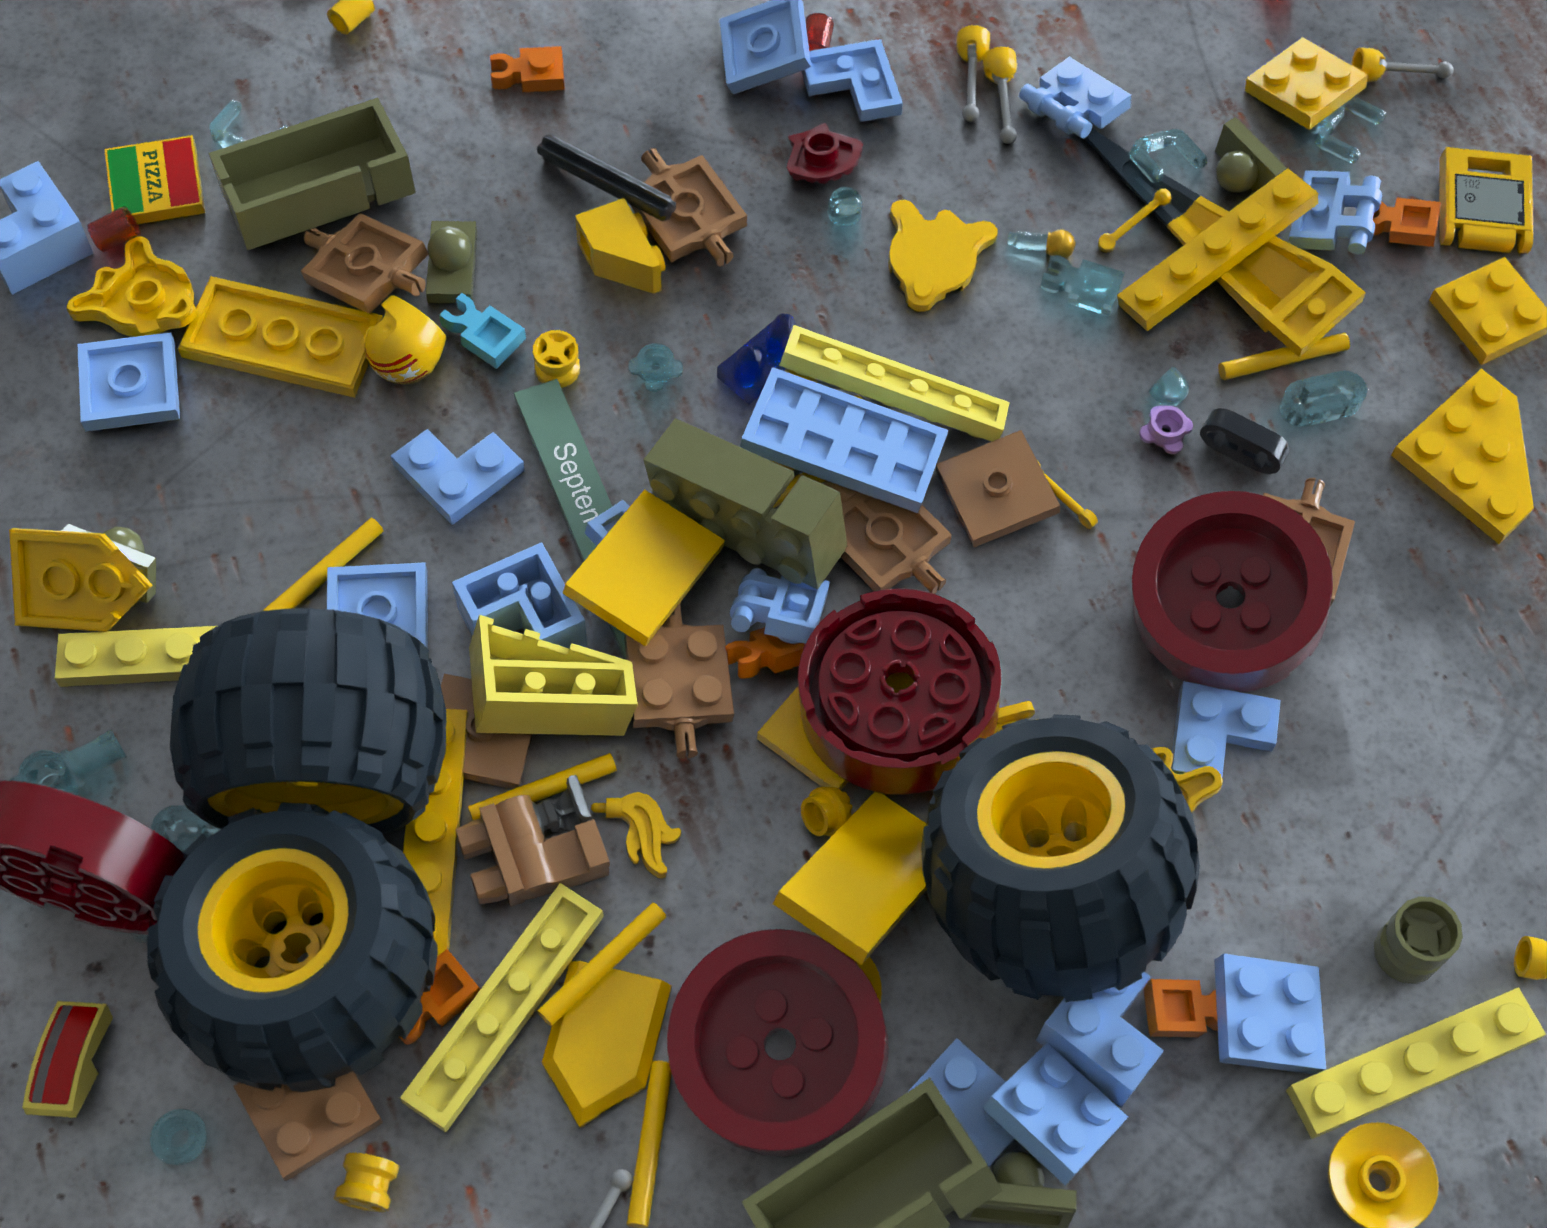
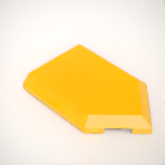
(71, 580)
(606, 1042)

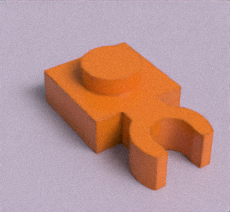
(536, 69)
(1409, 221)
(763, 651)
(447, 997)
(1179, 1008)

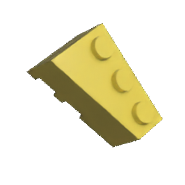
(545, 687)

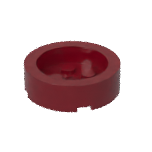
(1243, 544)
(908, 736)
(81, 857)
(768, 986)

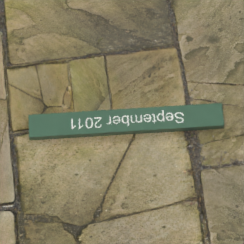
(566, 465)

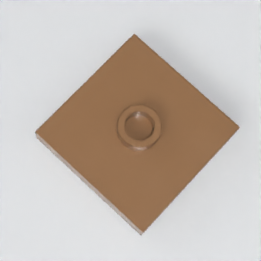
(997, 488)
(488, 757)

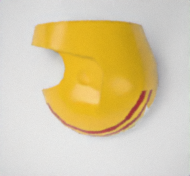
(403, 343)

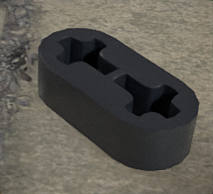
(1244, 441)

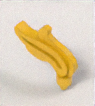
(645, 831)

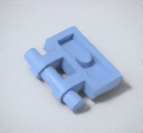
(1076, 98)
(1325, 221)
(785, 607)

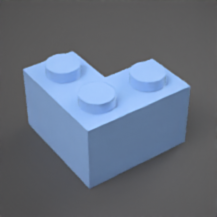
(40, 232)
(522, 594)
(1102, 1042)

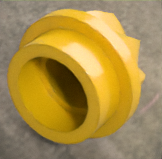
(825, 810)

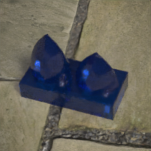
(750, 365)

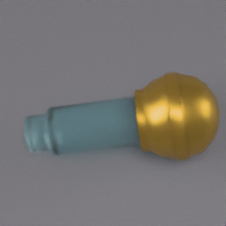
(1054, 243)

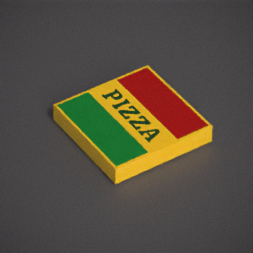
(156, 179)

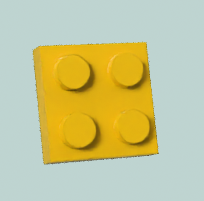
(1306, 83)
(1492, 310)

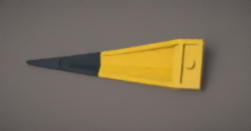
(1276, 285)

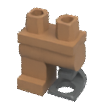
(523, 858)

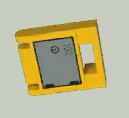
(1486, 204)

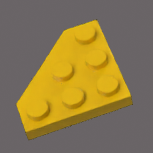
(1474, 456)

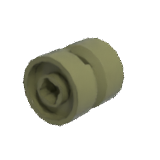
(1418, 940)

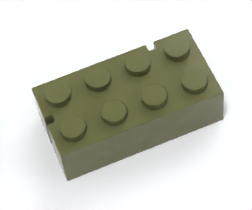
(312, 173)
(735, 498)
(888, 1172)

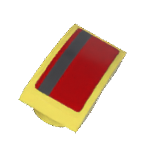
(63, 1060)

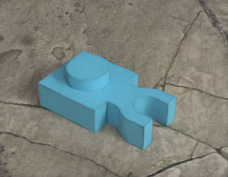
(485, 334)

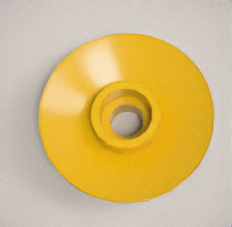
(1399, 1160)

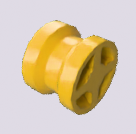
(559, 347)
(366, 1182)

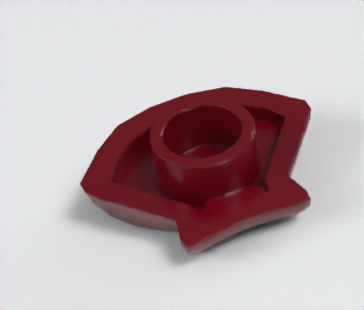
(822, 155)

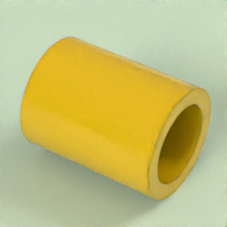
(349, 14)

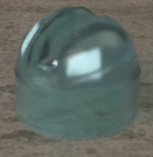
(845, 206)
(1170, 388)

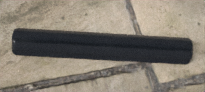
(606, 178)

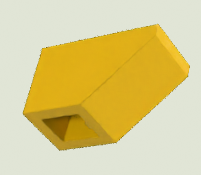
(618, 246)

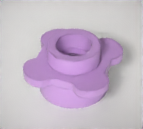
(1171, 419)

